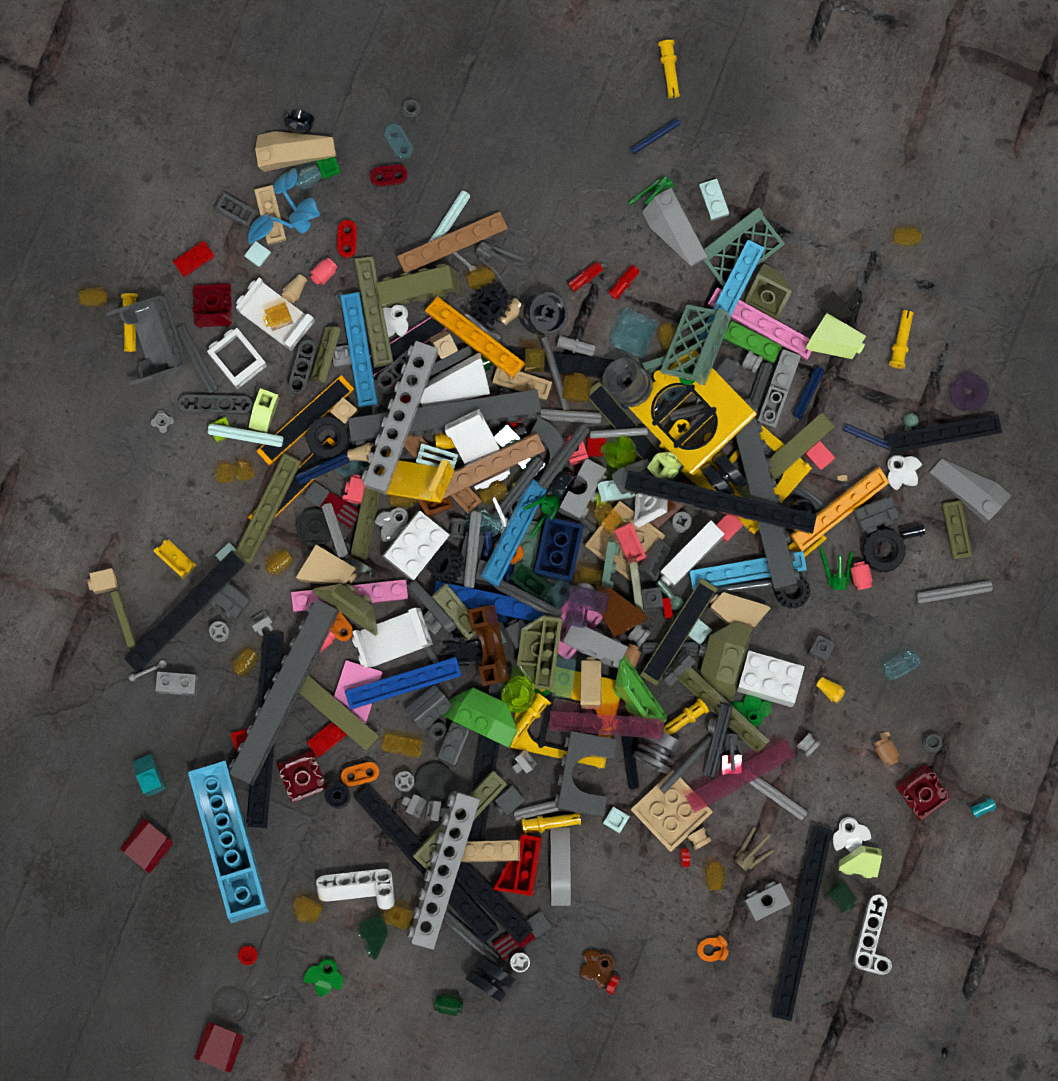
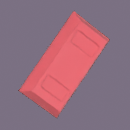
(630, 542)

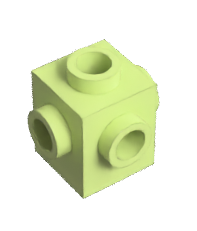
(664, 465)

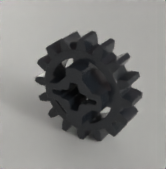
(491, 304)

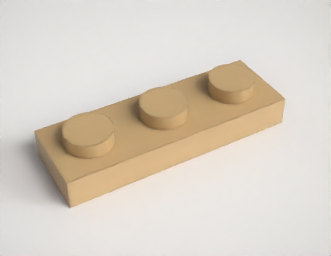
(268, 205)
(523, 382)
(491, 851)

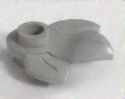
(390, 526)

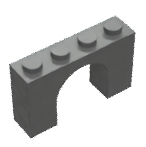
(580, 747)

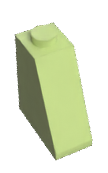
(836, 338)

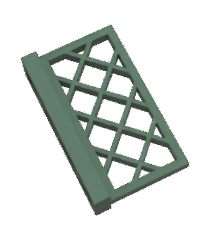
(735, 233)
(709, 350)

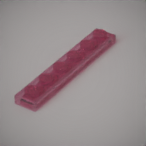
(607, 724)
(740, 777)

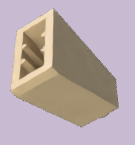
(326, 569)
(737, 609)
(591, 684)

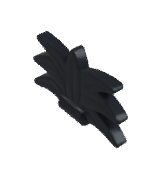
(463, 652)

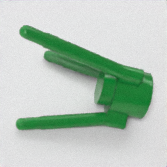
(659, 185)
(549, 506)
(839, 580)

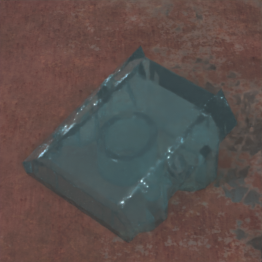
(634, 333)

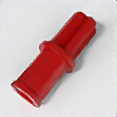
(585, 276)
(624, 282)

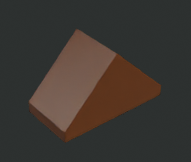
(433, 509)

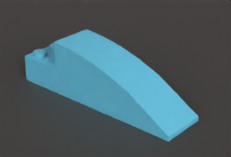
(228, 842)

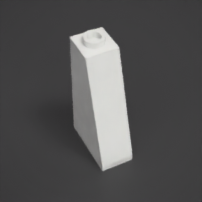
(457, 383)
(691, 554)

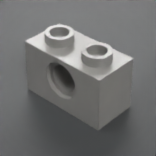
(176, 683)
(778, 897)

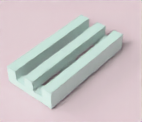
(421, 453)

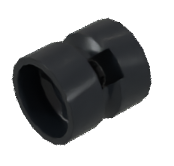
(337, 795)

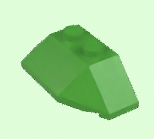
(635, 692)
(483, 715)

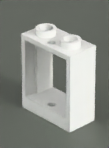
(246, 374)

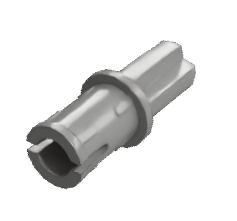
(576, 346)

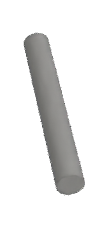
(618, 432)

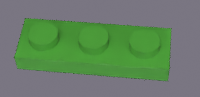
(752, 341)

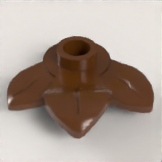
(594, 968)

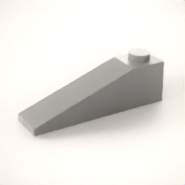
(671, 224)
(975, 491)

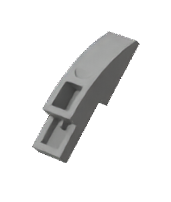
(779, 388)

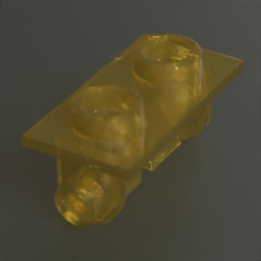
(227, 471)
(408, 746)

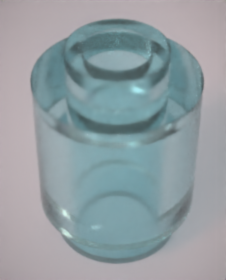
(308, 177)

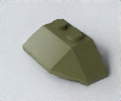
(350, 604)
(539, 650)
(726, 658)

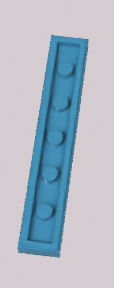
(359, 349)
(512, 534)

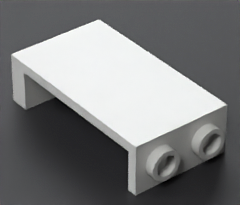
(261, 298)
(474, 441)
(394, 639)

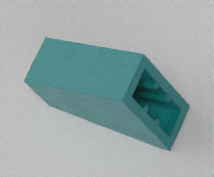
(148, 775)

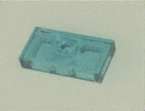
(564, 678)

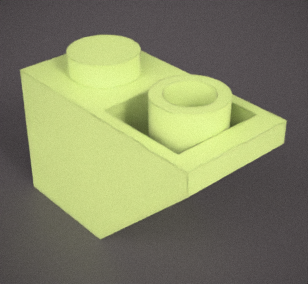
(263, 410)
(862, 861)

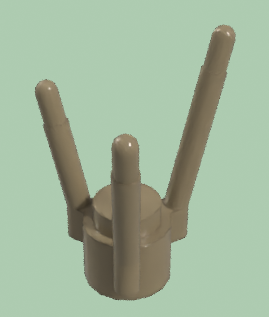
(746, 859)

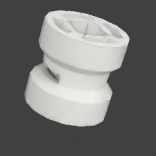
(520, 962)

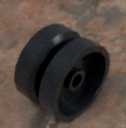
(543, 313)
(726, 473)
(491, 977)

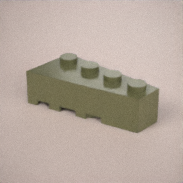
(419, 286)

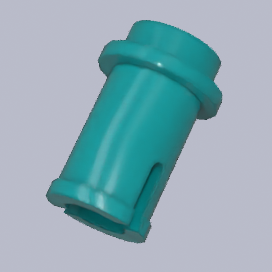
(983, 807)

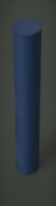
(656, 135)
(866, 436)

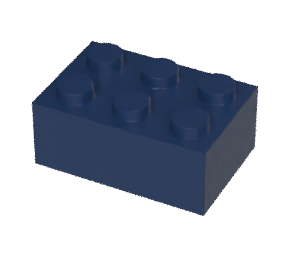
(559, 550)

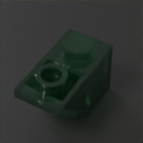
(375, 934)

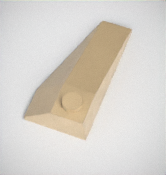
(288, 149)

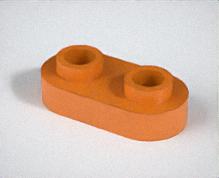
(339, 624)
(360, 774)

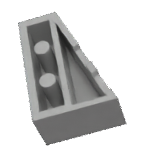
(595, 644)

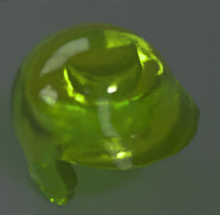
(619, 454)
(518, 694)

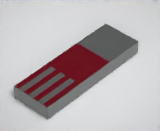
(344, 512)
(508, 945)

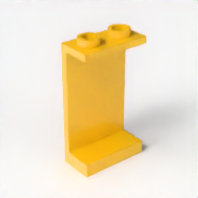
(420, 480)

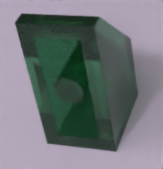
(530, 582)
(842, 898)

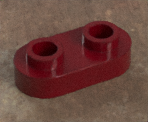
(388, 174)

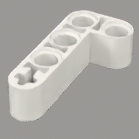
(358, 885)
(874, 933)

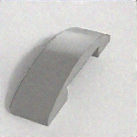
(560, 866)

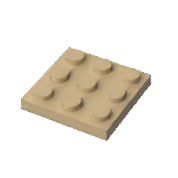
(647, 535)
(669, 813)

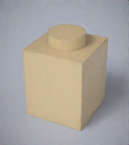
(444, 344)
(343, 411)
(103, 581)

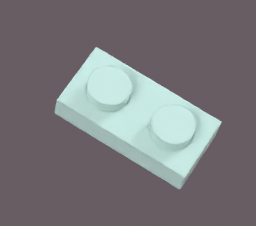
(713, 199)
(610, 492)

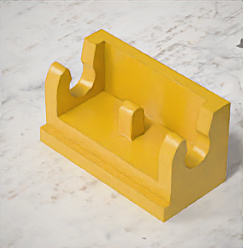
(175, 558)

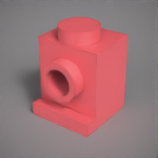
(578, 456)
(354, 489)

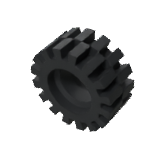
(454, 566)
(798, 601)

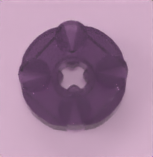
(969, 403)

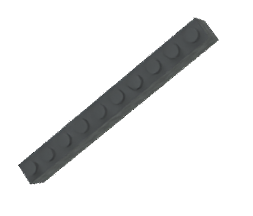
(434, 418)
(761, 489)
(284, 692)

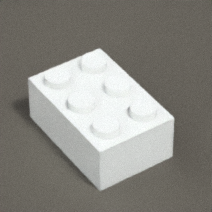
(415, 545)
(770, 679)

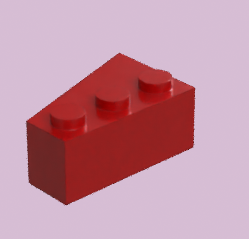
(521, 875)

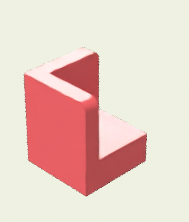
(819, 455)
(729, 526)

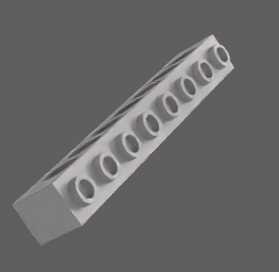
(417, 352)
(428, 937)

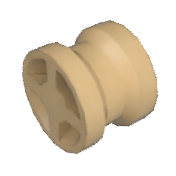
(699, 839)

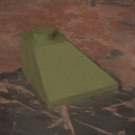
(769, 292)

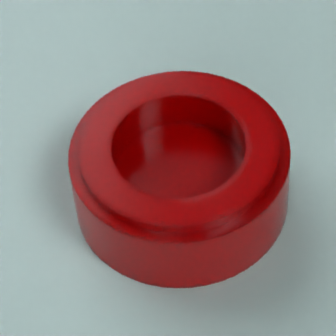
(684, 857)
(248, 955)
(613, 984)

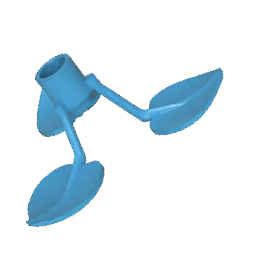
(298, 219)

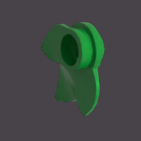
(753, 706)
(324, 980)

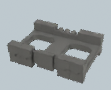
(678, 666)

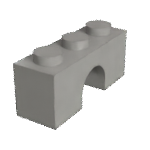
(575, 505)

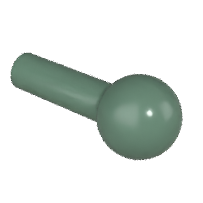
(910, 421)
(676, 601)

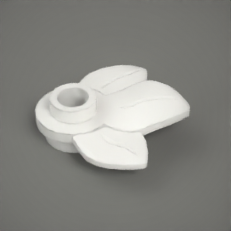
(396, 324)
(905, 473)
(850, 839)

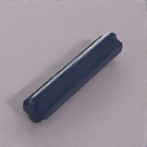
(808, 392)
(322, 468)

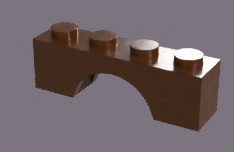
(493, 665)

